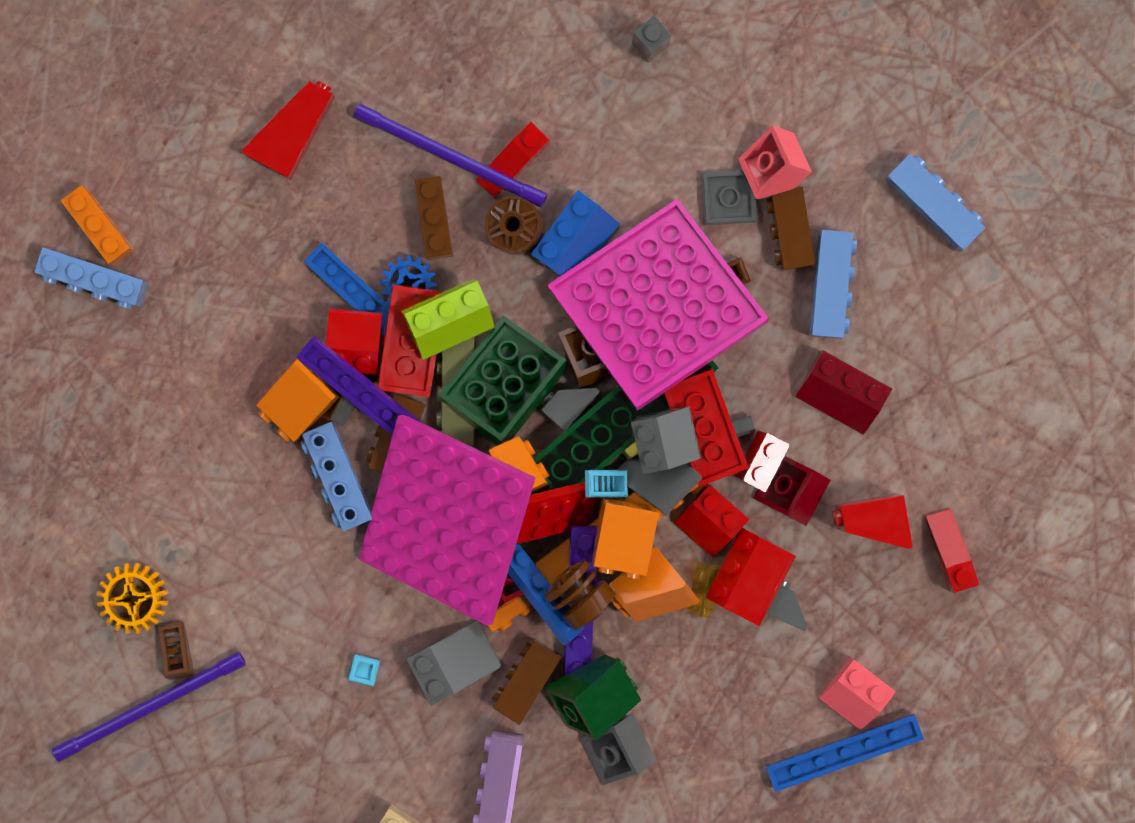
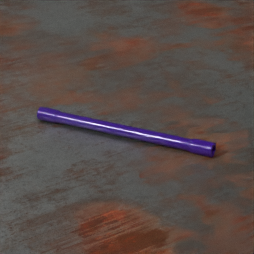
(377, 120)
(76, 744)

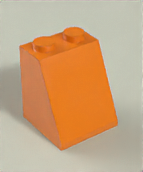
(296, 401)
(624, 537)
(652, 594)

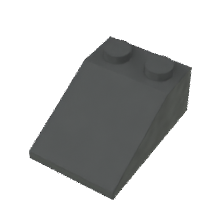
(453, 662)

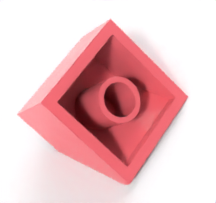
(774, 163)
(856, 694)

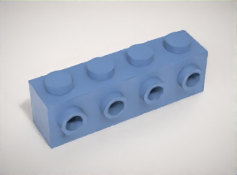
(935, 202)
(85, 275)
(832, 283)
(337, 475)

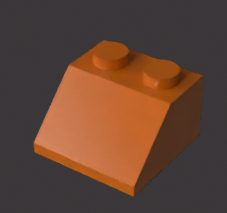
(520, 456)

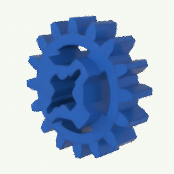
(404, 272)

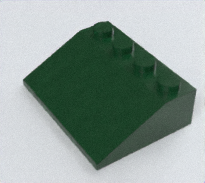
(503, 381)

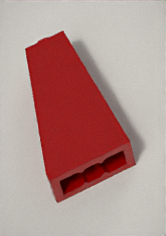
(291, 130)

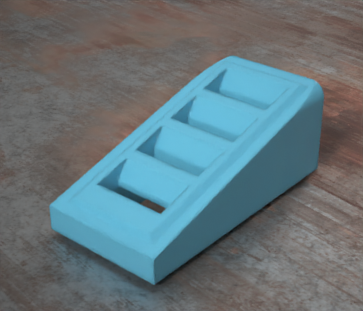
(611, 483)

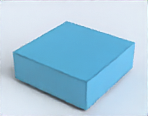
(364, 670)

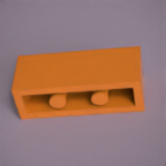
(97, 225)

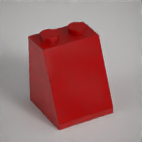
(876, 519)

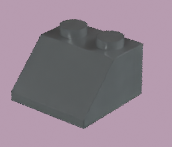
(665, 439)
(619, 751)

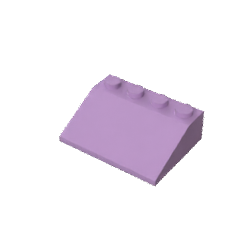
(500, 777)

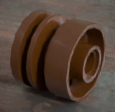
(501, 217)
(575, 590)

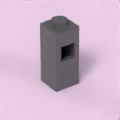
(651, 38)

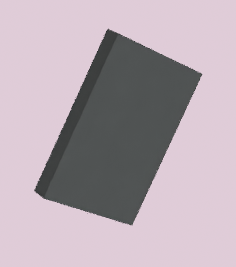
(660, 488)

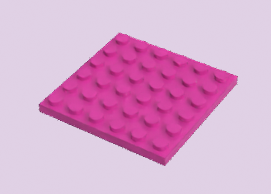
(658, 304)
(446, 519)

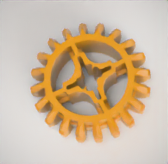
(133, 610)

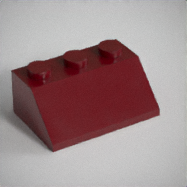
(843, 392)

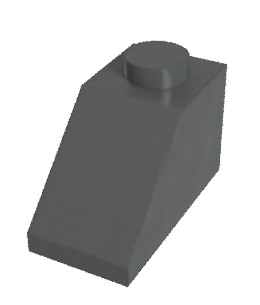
(567, 405)
(786, 607)

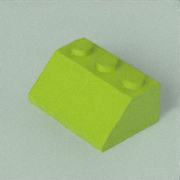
(448, 318)

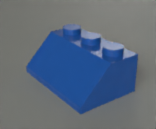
(575, 235)

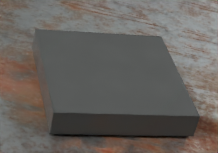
(727, 198)

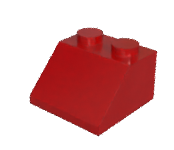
(356, 338)
(711, 520)

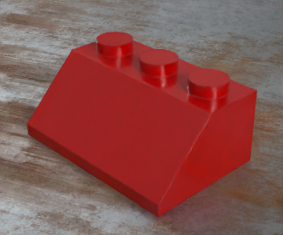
(750, 576)

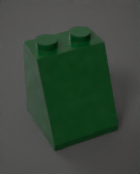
(594, 696)

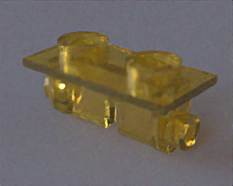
(702, 580)

